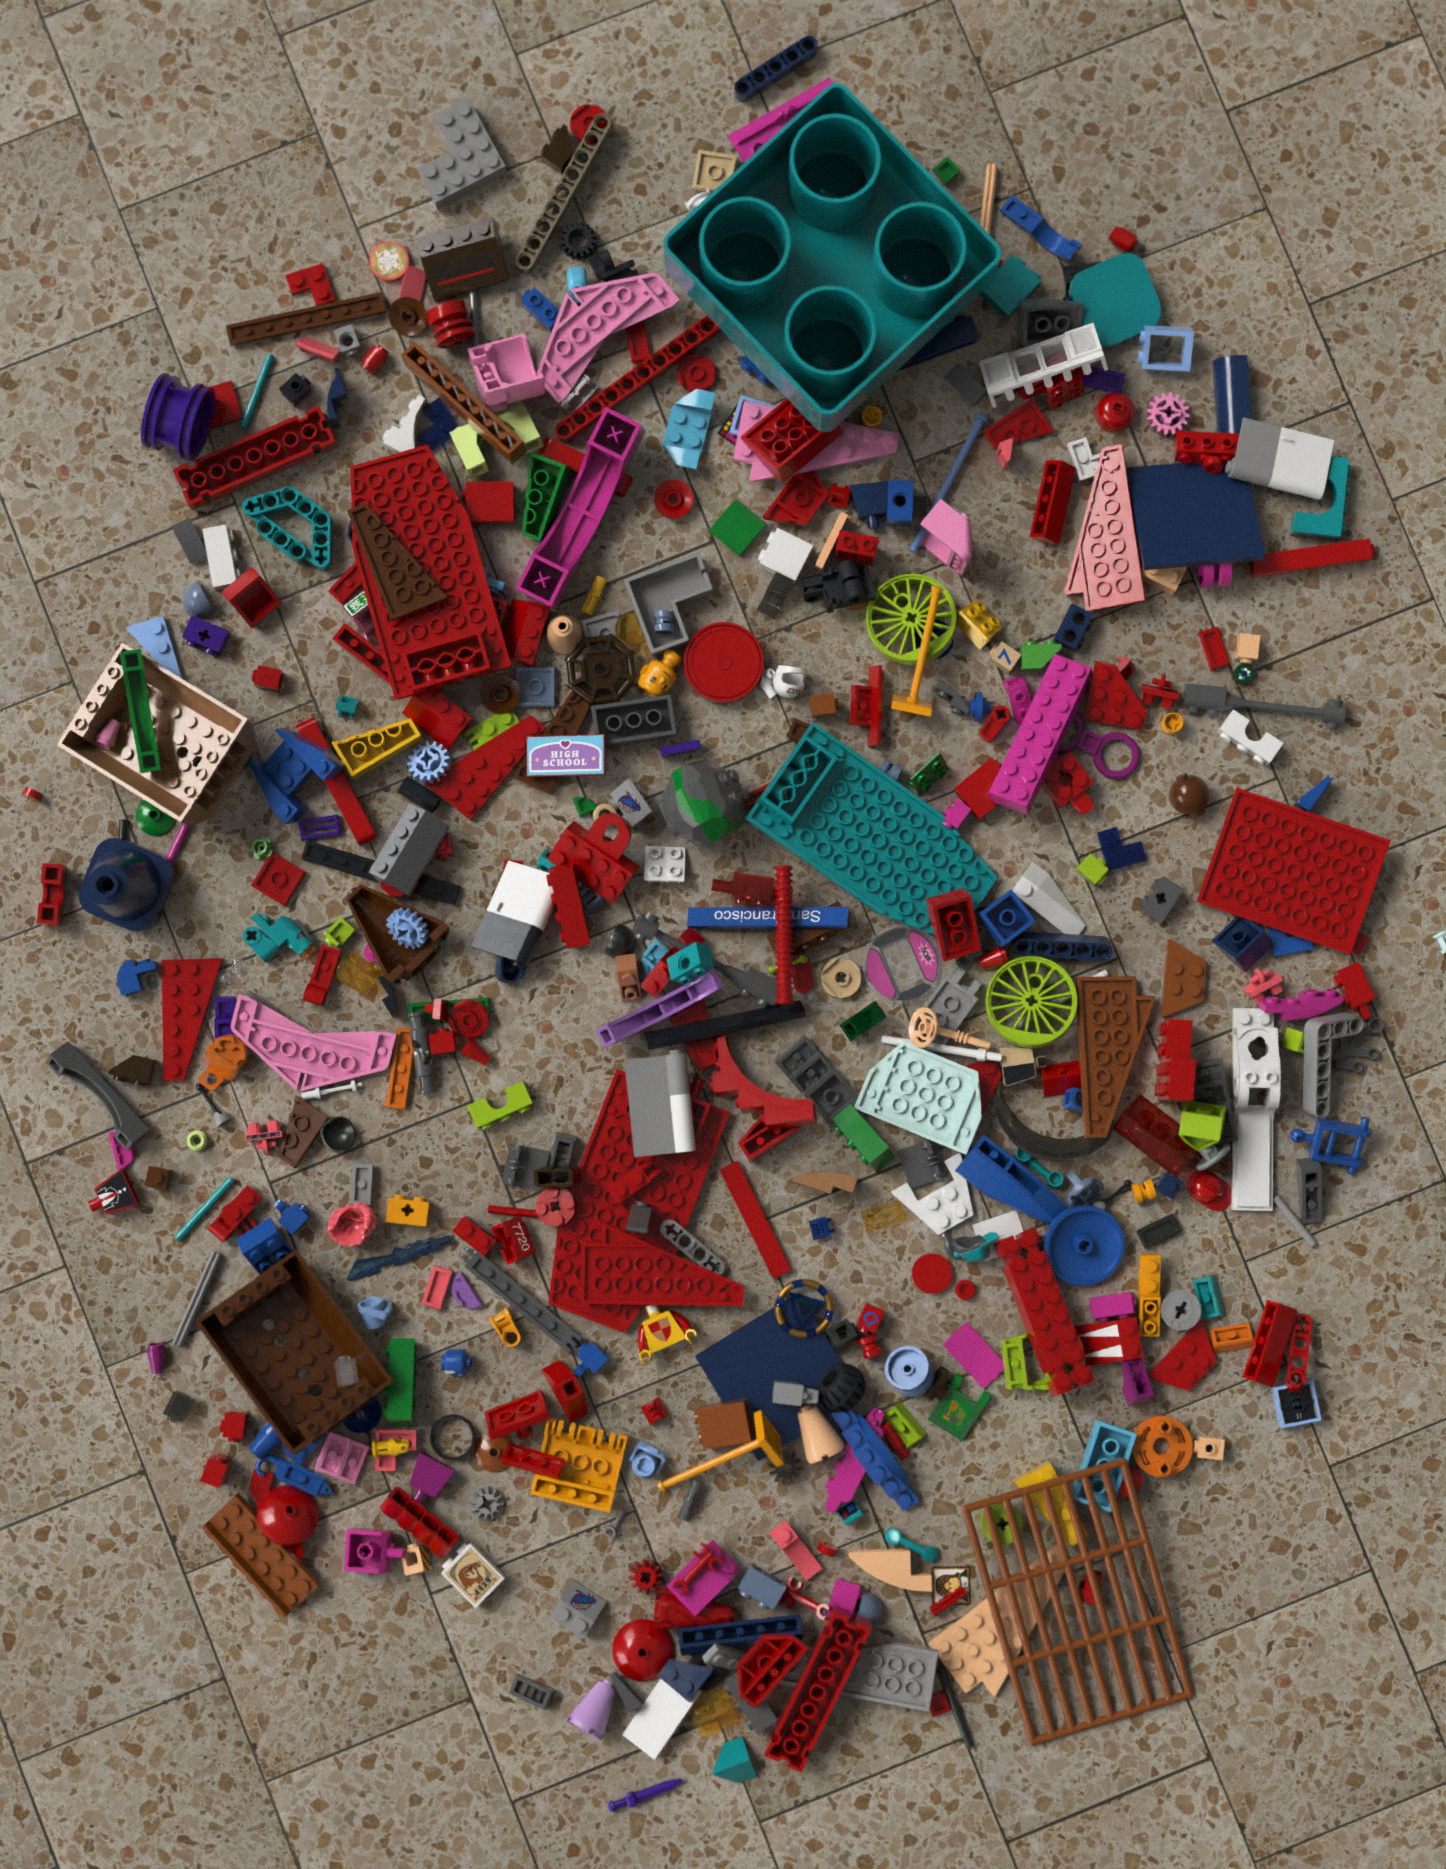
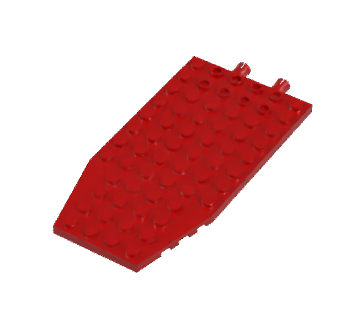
(668, 1194)

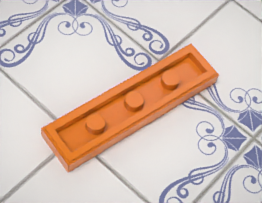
(400, 1070)

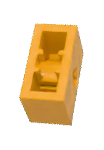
(396, 1214)

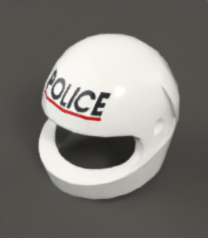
(789, 680)

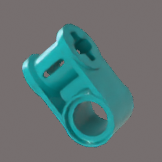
(262, 946)

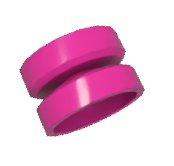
(1217, 573)

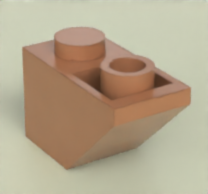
(628, 977)

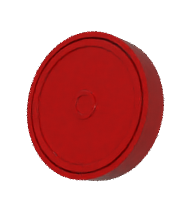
(723, 662)

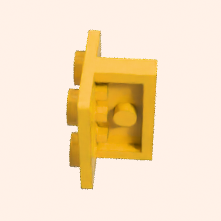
(978, 623)

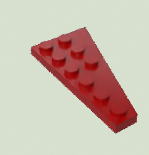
(481, 772)
(185, 1000)

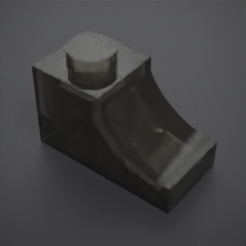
(775, 595)

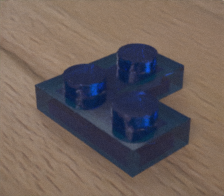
(442, 425)
(1117, 855)

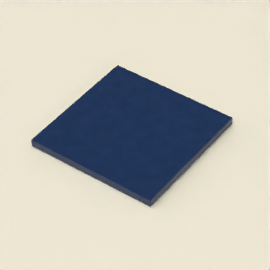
(1192, 516)
(763, 1352)

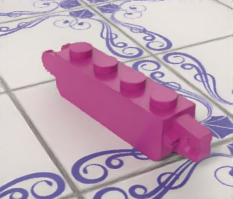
(849, 1470)

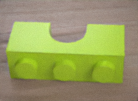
(517, 1099)

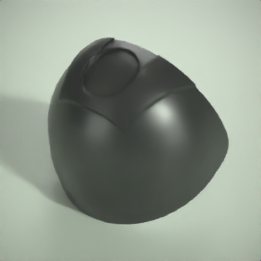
(621, 942)
(338, 1134)

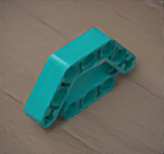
(276, 531)

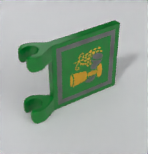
(956, 1410)

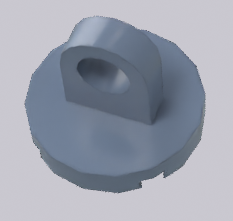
(1084, 1191)

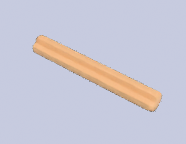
(988, 197)

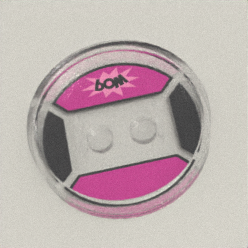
(902, 964)

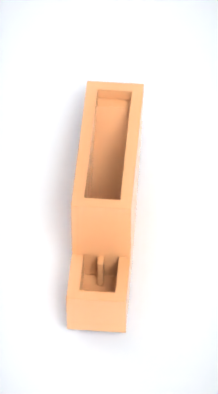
(892, 1567)

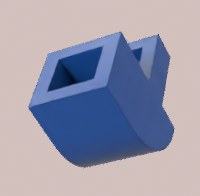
(129, 975)

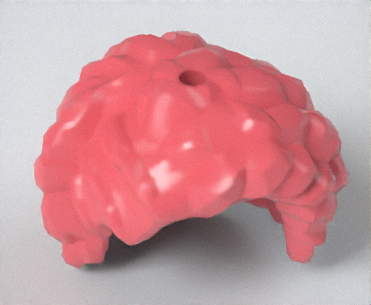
(352, 1224)

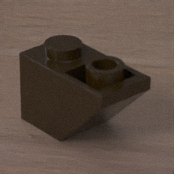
(558, 152)
(134, 1068)

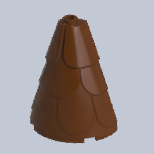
(395, 960)

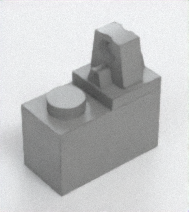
(793, 1393)

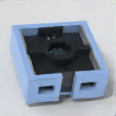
(1297, 1407)

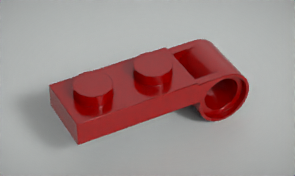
(322, 975)
(234, 1213)

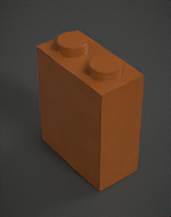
(724, 1424)

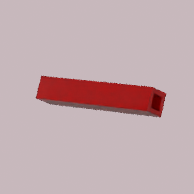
(1313, 558)

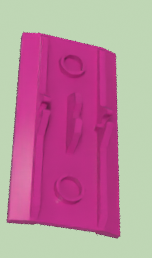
(758, 132)

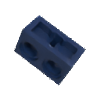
(1069, 626)

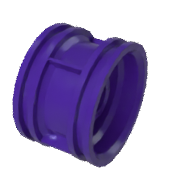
(178, 416)

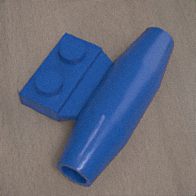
(268, 1440)

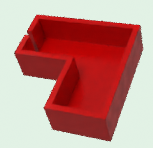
(1175, 1068)

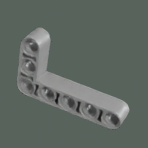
(1317, 1058)

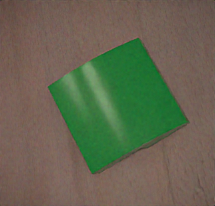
(737, 527)

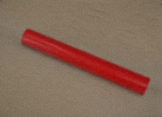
(512, 1211)

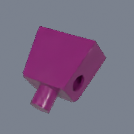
(429, 1476)

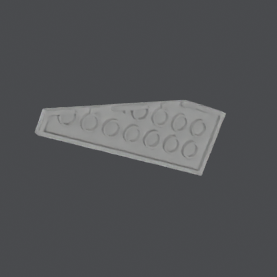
(886, 1674)

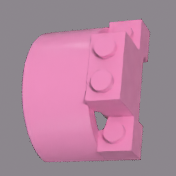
(505, 372)

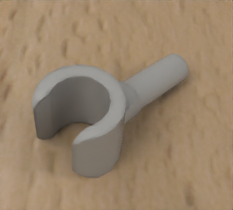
(614, 1524)

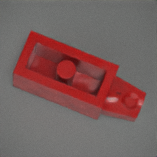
(1355, 989)

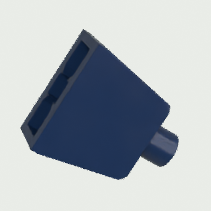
(870, 501)

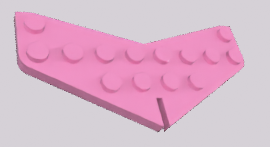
(602, 312)
(294, 1049)

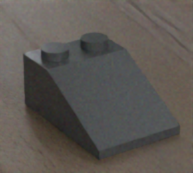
(1046, 318)

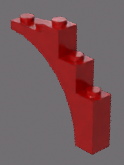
(777, 1112)

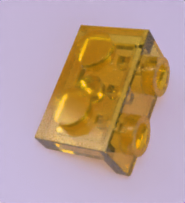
(358, 973)

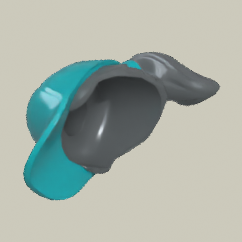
(970, 1248)

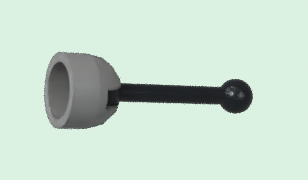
(220, 1117)
(1127, 1183)

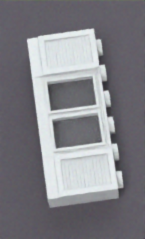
(1041, 362)

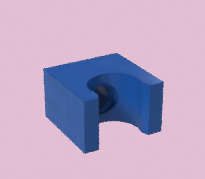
(895, 514)

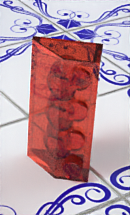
(1155, 1135)

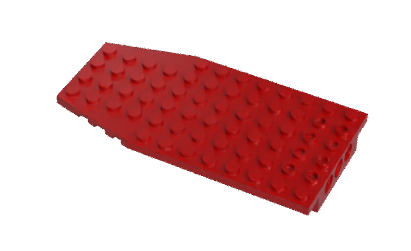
(423, 512)

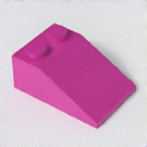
(706, 1583)

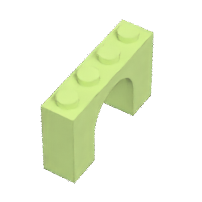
(469, 441)

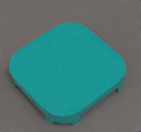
(1116, 298)

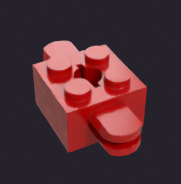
(1067, 783)

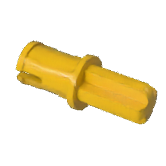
(593, 595)

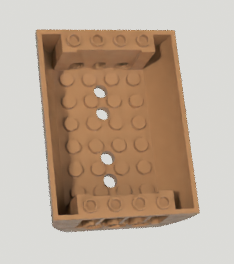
(183, 720)

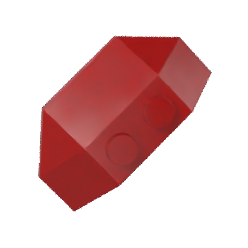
(767, 1665)

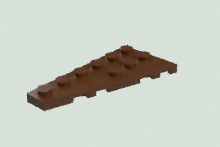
(397, 574)

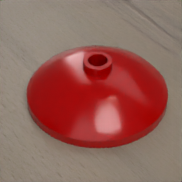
(285, 1527)
(641, 1635)

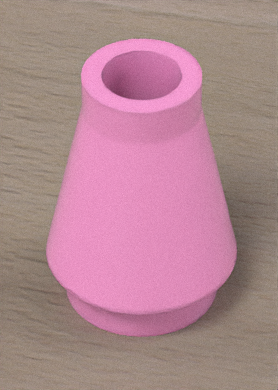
(107, 736)

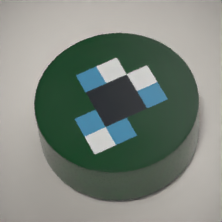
(1243, 674)

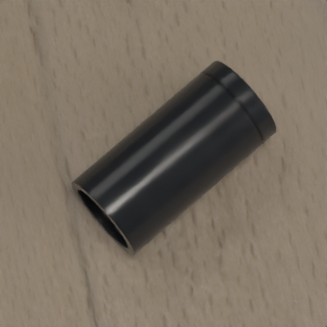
(419, 795)

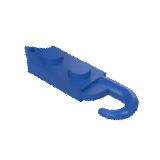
(295, 1476)

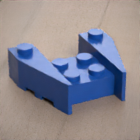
(289, 770)

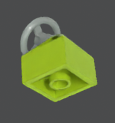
(1202, 1128)

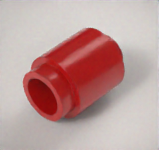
(1123, 239)
(375, 359)

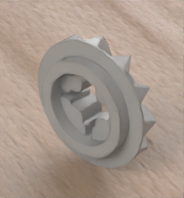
(491, 1494)

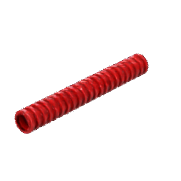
(784, 963)

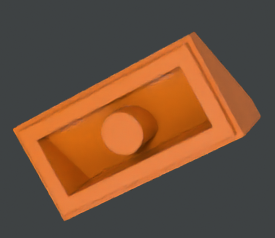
(1231, 1338)

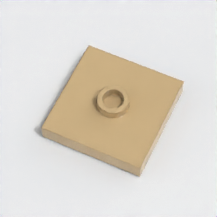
(712, 170)

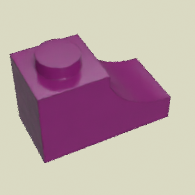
(1136, 1382)

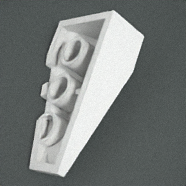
(1045, 899)

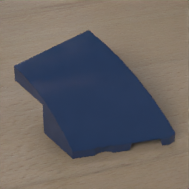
(335, 396)

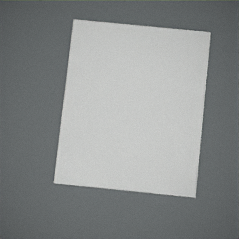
(1004, 1225)

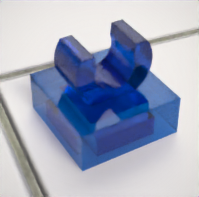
(819, 1228)

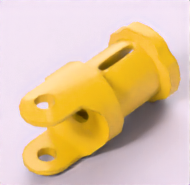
(391, 1447)

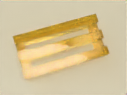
(898, 1210)

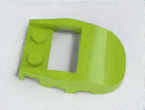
(1015, 1365)

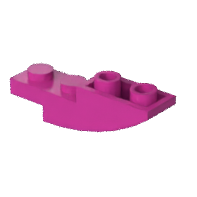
(1306, 1005)

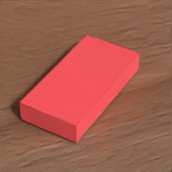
(437, 1287)

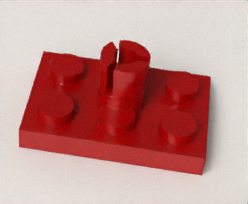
(517, 1416)

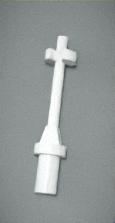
(317, 1092)

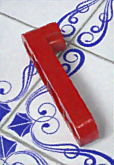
(1301, 1353)

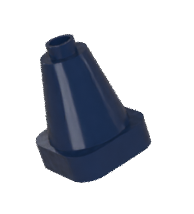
(127, 884)

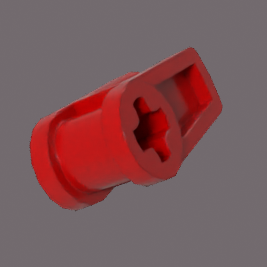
(993, 724)

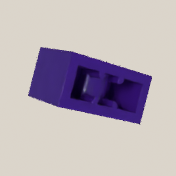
(197, 627)

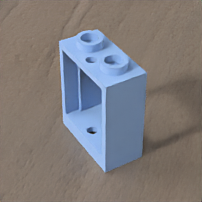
(1186, 354)

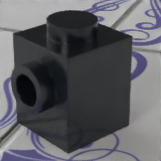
(296, 389)

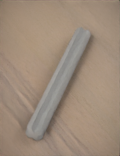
(197, 1298)

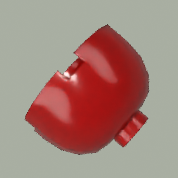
(1107, 415)

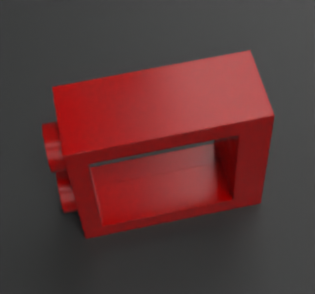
(858, 544)

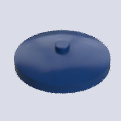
(1084, 1245)

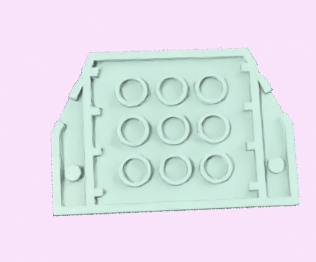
(924, 1096)

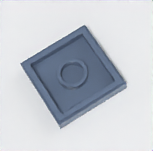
(536, 686)

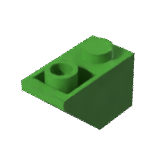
(1037, 656)

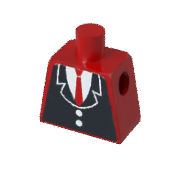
(115, 1194)

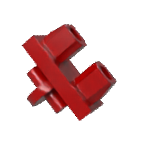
(1168, 695)

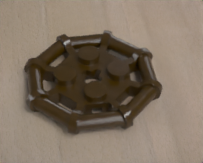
(609, 677)

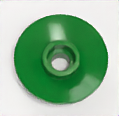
(151, 826)

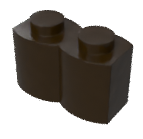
(557, 1176)

